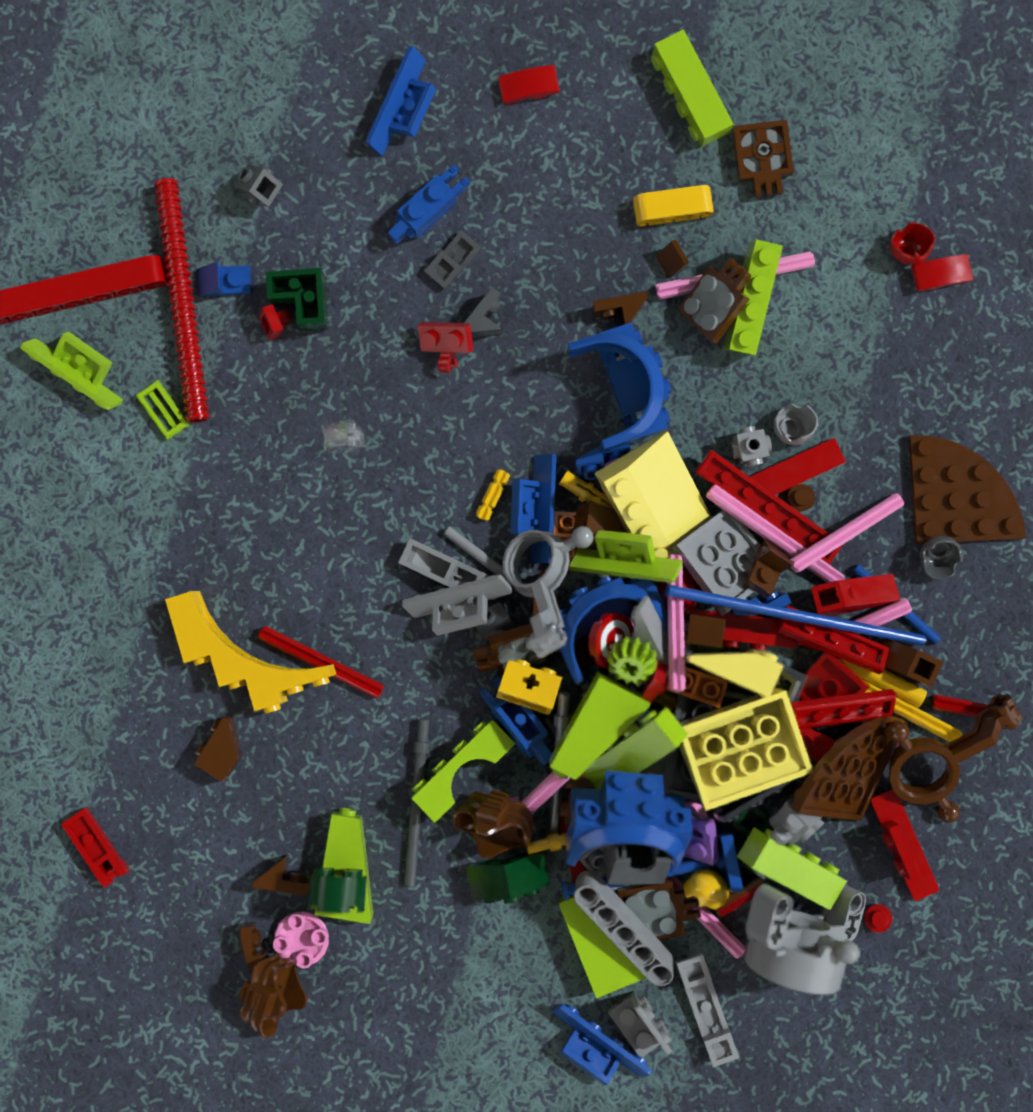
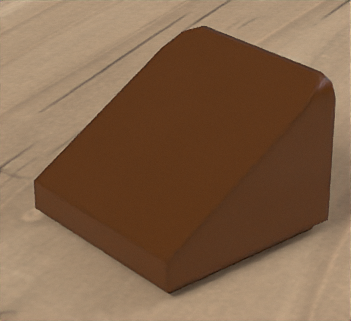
(672, 259)

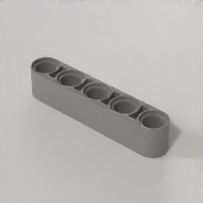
(627, 940)

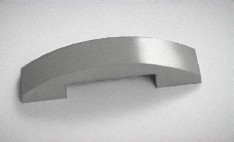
(707, 1010)

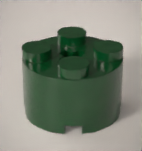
(336, 891)

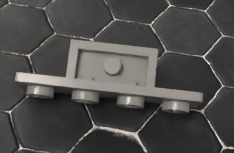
(458, 605)

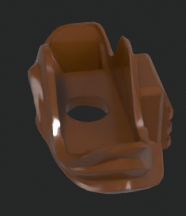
(495, 822)
(271, 993)

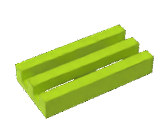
(176, 429)

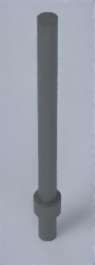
(420, 748)

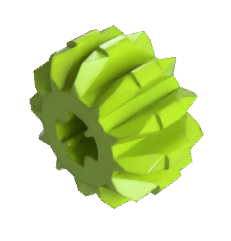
(632, 660)

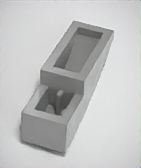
(438, 565)

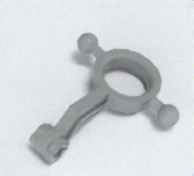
(548, 623)

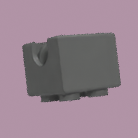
(635, 864)

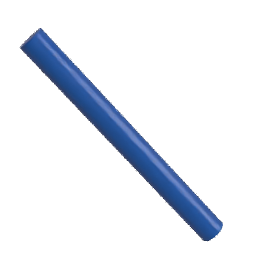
(911, 618)

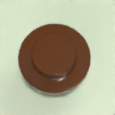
(801, 497)

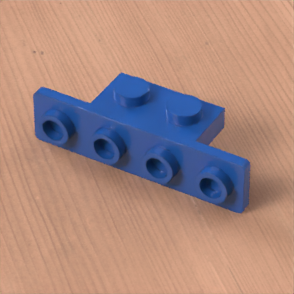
(404, 103)
(534, 505)
(594, 1050)

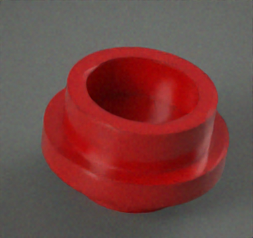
(878, 918)

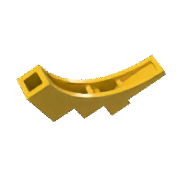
(202, 639)

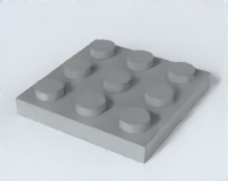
(720, 556)

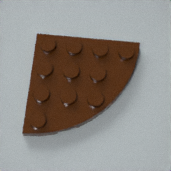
(959, 494)
(847, 773)

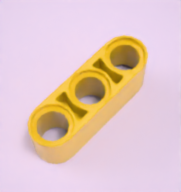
(673, 204)

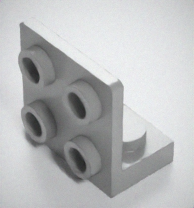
(637, 1023)

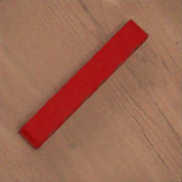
(81, 288)

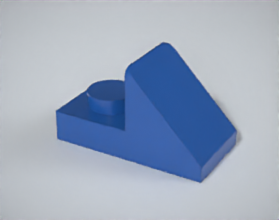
(223, 281)

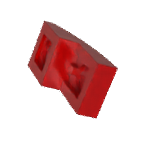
(529, 83)
(942, 272)

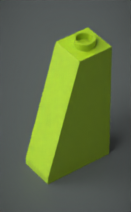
(596, 724)
(348, 850)
(602, 960)

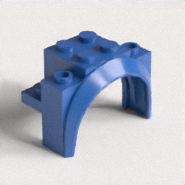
(634, 381)
(608, 597)
(628, 811)

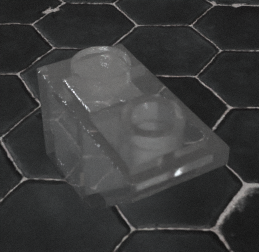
(343, 437)

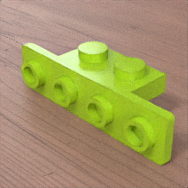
(77, 365)
(626, 556)

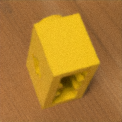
(514, 686)

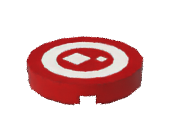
(606, 633)

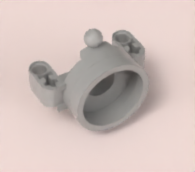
(803, 948)

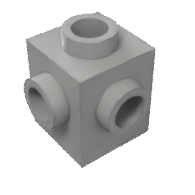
(743, 453)

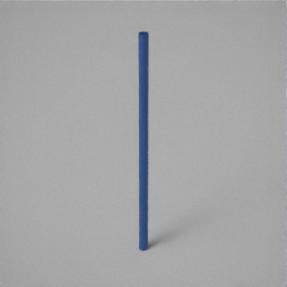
(795, 615)

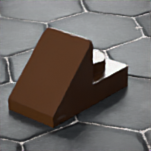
(626, 305)
(766, 568)
(276, 879)

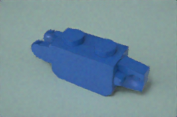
(427, 206)
(519, 725)

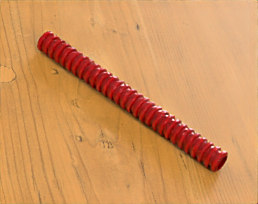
(181, 299)

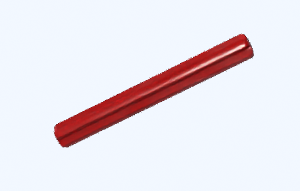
(317, 659)

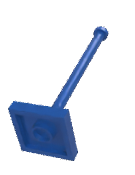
(727, 863)

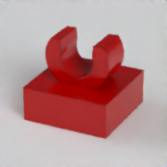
(273, 322)

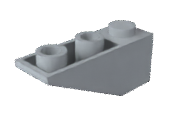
(651, 630)

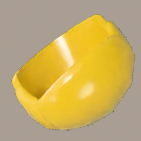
(707, 887)

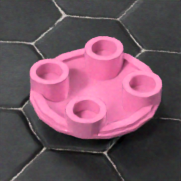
(301, 938)

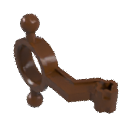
(999, 715)

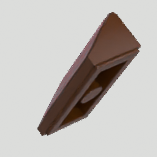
(737, 899)

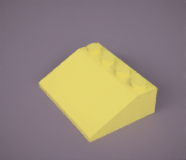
(655, 494)
(749, 670)
(744, 748)

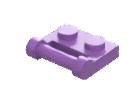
(703, 843)

